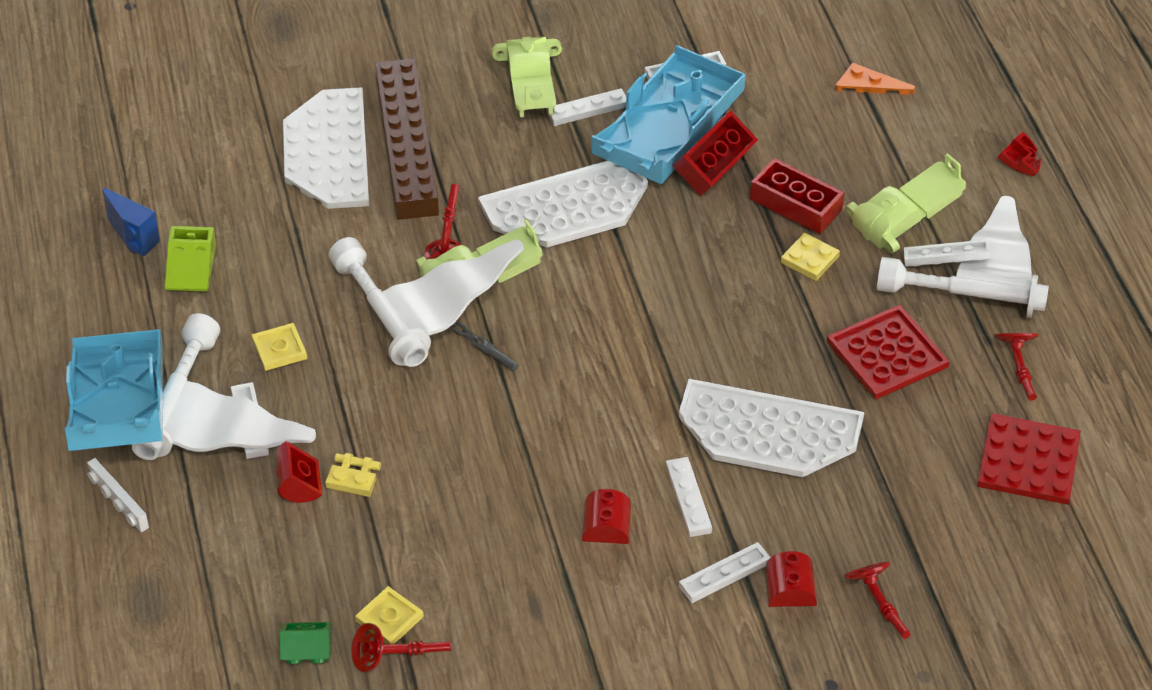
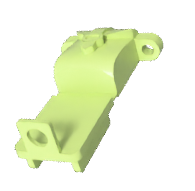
(530, 71)
(896, 210)
(525, 260)

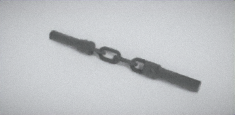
(487, 347)

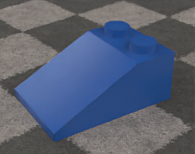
(132, 222)

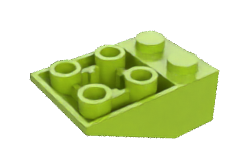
(190, 258)

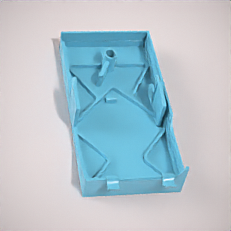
(668, 114)
(115, 390)

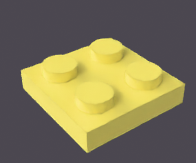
(810, 256)
(279, 346)
(391, 614)

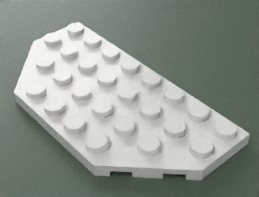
(328, 149)
(567, 203)
(768, 428)

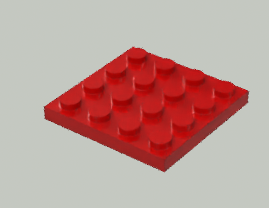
(887, 352)
(1029, 458)

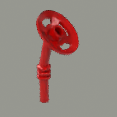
(443, 243)
(1016, 343)
(869, 577)
(377, 648)

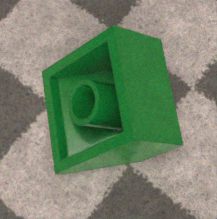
(305, 641)

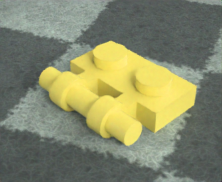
(352, 480)

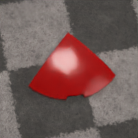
(1021, 155)

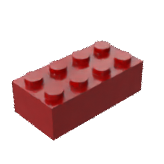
(715, 153)
(797, 195)

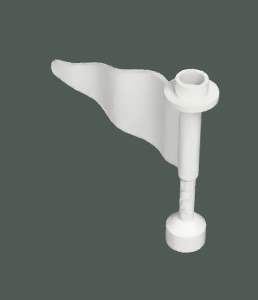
(1002, 277)
(426, 304)
(207, 420)

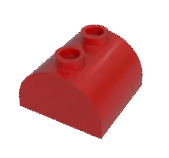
(297, 474)
(607, 517)
(790, 580)

